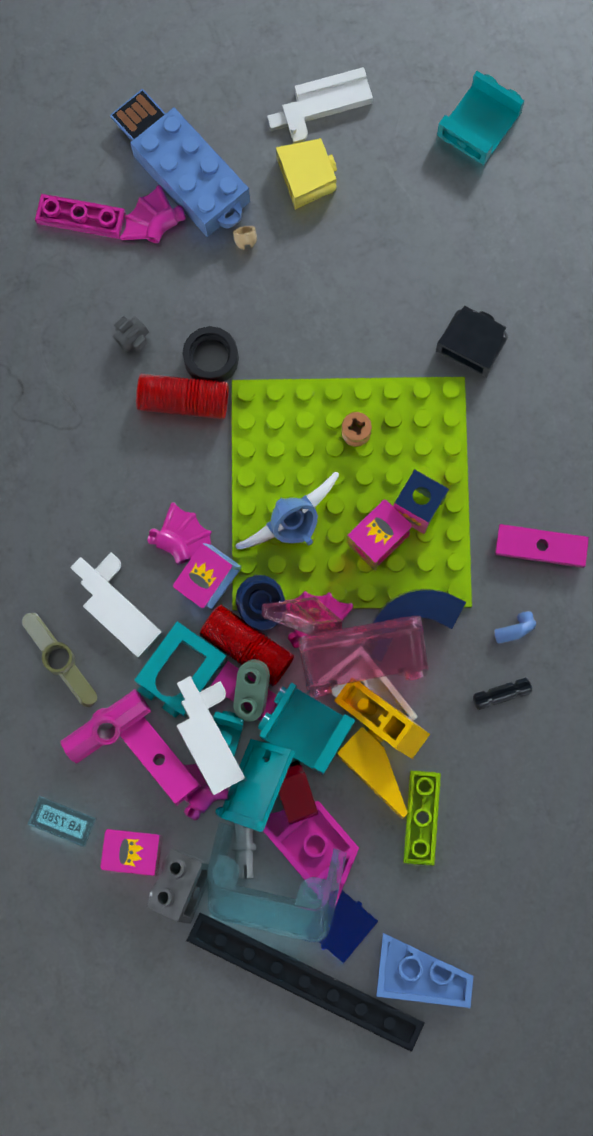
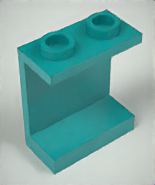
(481, 118)
(306, 728)

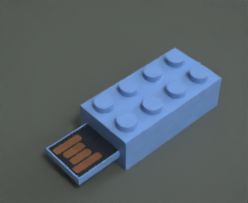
(183, 163)

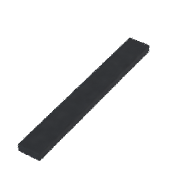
(306, 982)

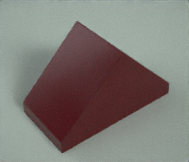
(297, 795)

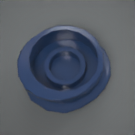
(252, 595)

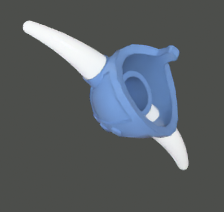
(292, 518)

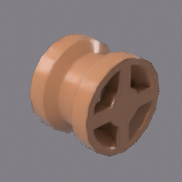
(356, 436)

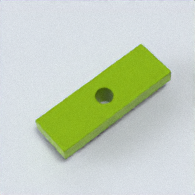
(419, 837)

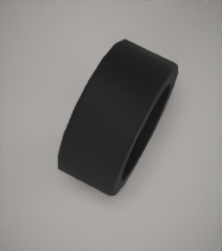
(206, 334)

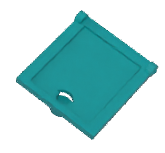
(254, 796)

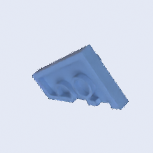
(419, 977)

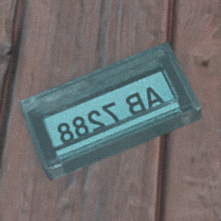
(62, 821)

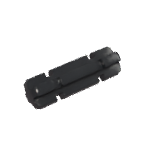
(502, 693)

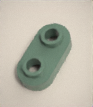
(251, 691)

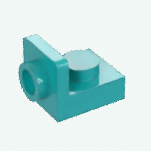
(230, 727)

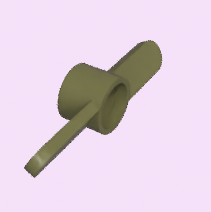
(69, 673)

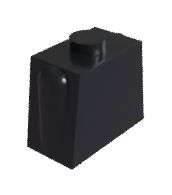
(473, 340)

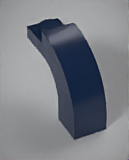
(424, 603)

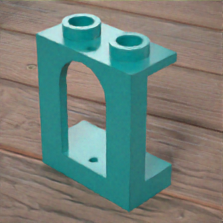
(147, 677)

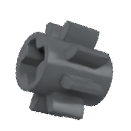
(130, 334)

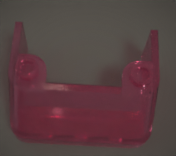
(363, 654)

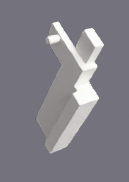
(322, 99)
(113, 608)
(205, 738)

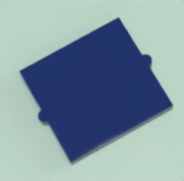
(348, 927)

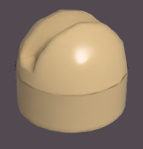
(245, 236)

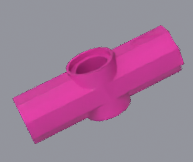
(90, 738)

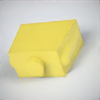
(307, 171)

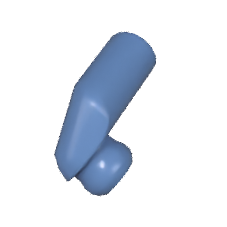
(516, 631)

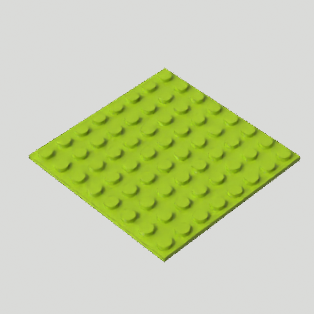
(292, 442)

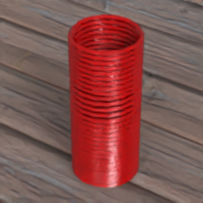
(175, 394)
(245, 642)

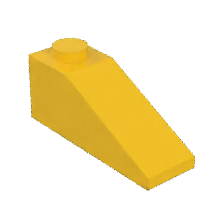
(382, 718)
(370, 763)

